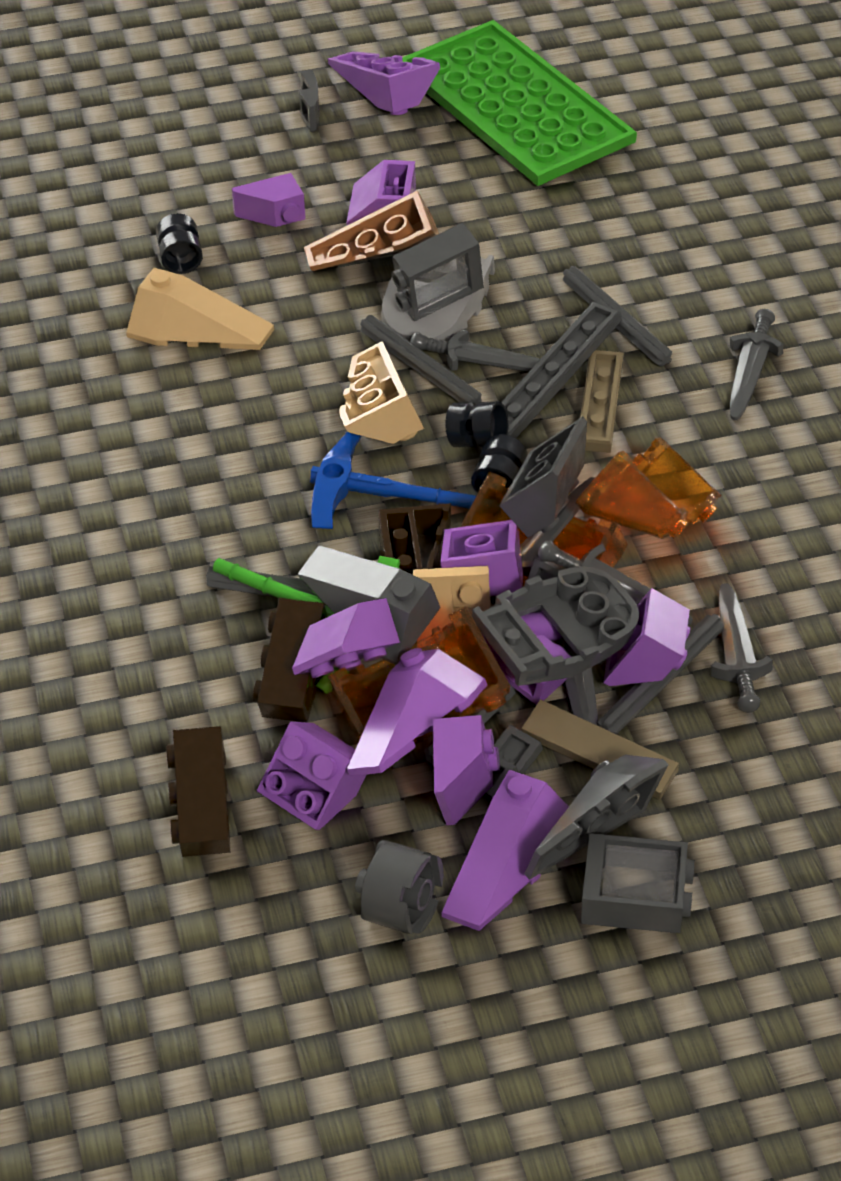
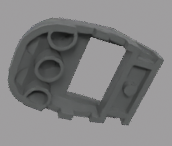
(582, 605)

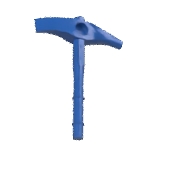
(336, 478)

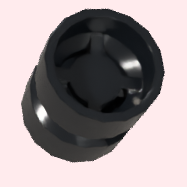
(179, 243)
(473, 424)
(500, 456)

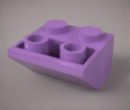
(381, 187)
(347, 638)
(310, 774)

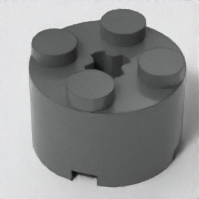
(400, 887)

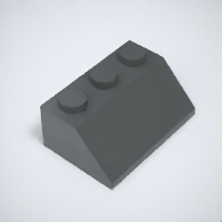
(547, 480)

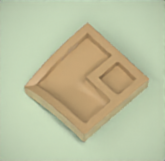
(455, 590)

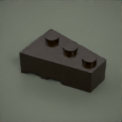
(414, 535)
(280, 691)
(199, 791)

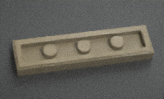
(601, 399)
(587, 741)

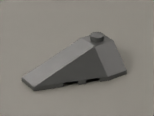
(347, 579)
(608, 800)

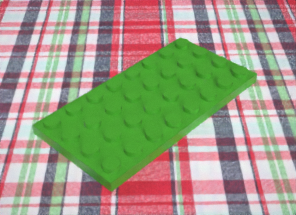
(521, 103)

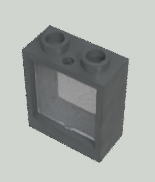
(437, 272)
(640, 883)

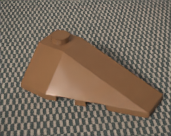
(375, 235)

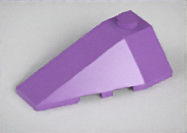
(387, 80)
(415, 692)
(506, 840)

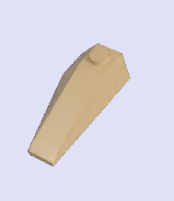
(181, 310)
(377, 399)

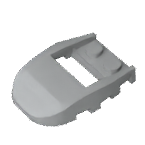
(443, 322)

